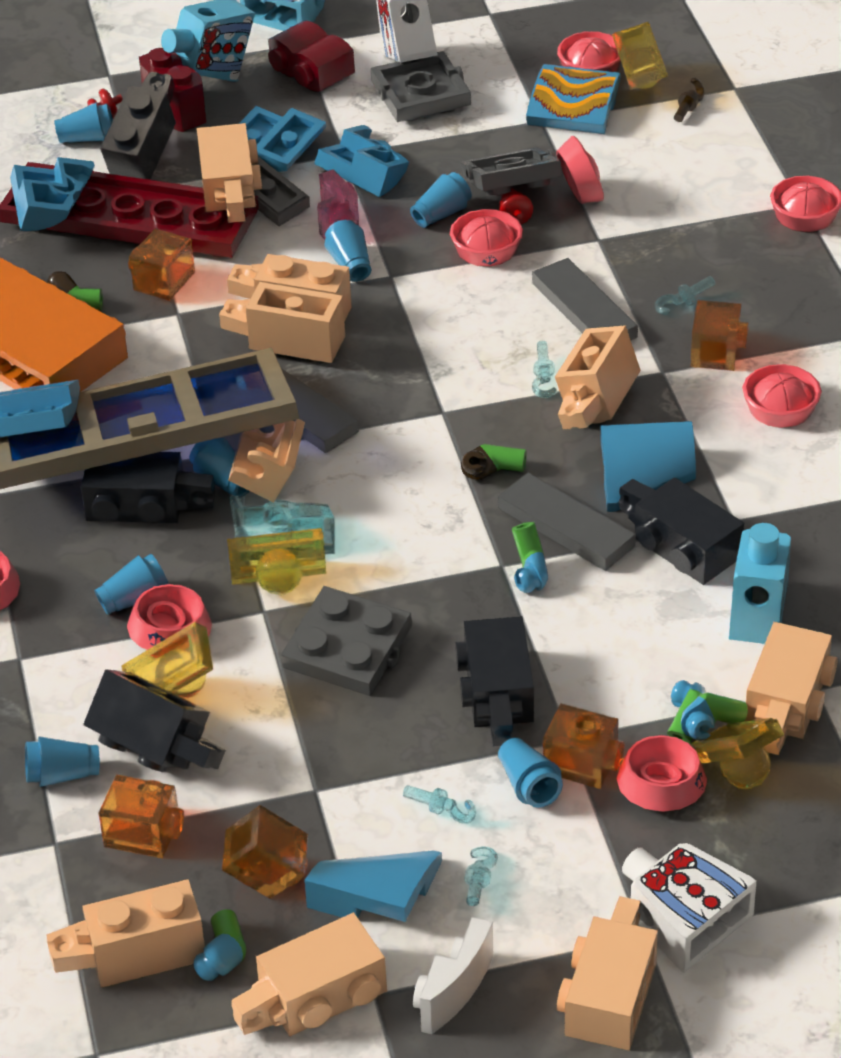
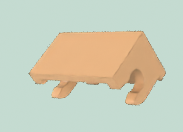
(267, 459)

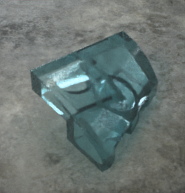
(282, 517)

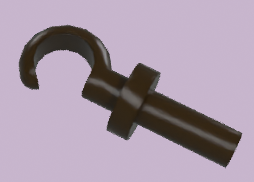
(689, 100)

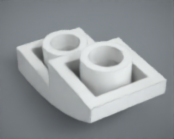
(455, 978)

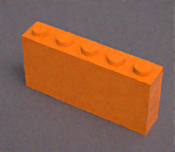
(52, 334)

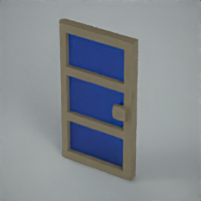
(154, 417)

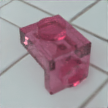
(337, 202)

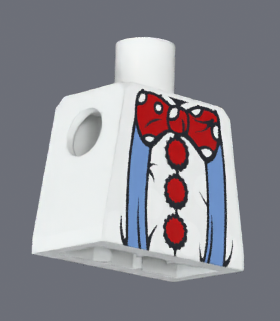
(406, 35)
(689, 900)

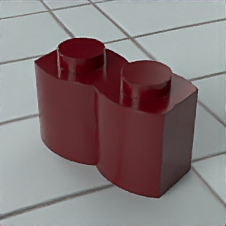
(311, 56)
(188, 94)

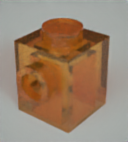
(162, 264)
(717, 335)
(583, 745)
(140, 816)
(265, 852)

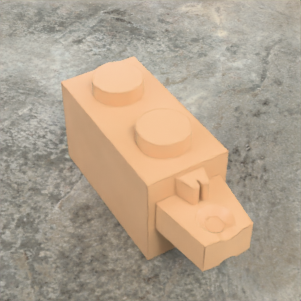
(227, 169)
(292, 273)
(288, 321)
(596, 376)
(790, 680)
(132, 935)
(609, 978)
(313, 979)

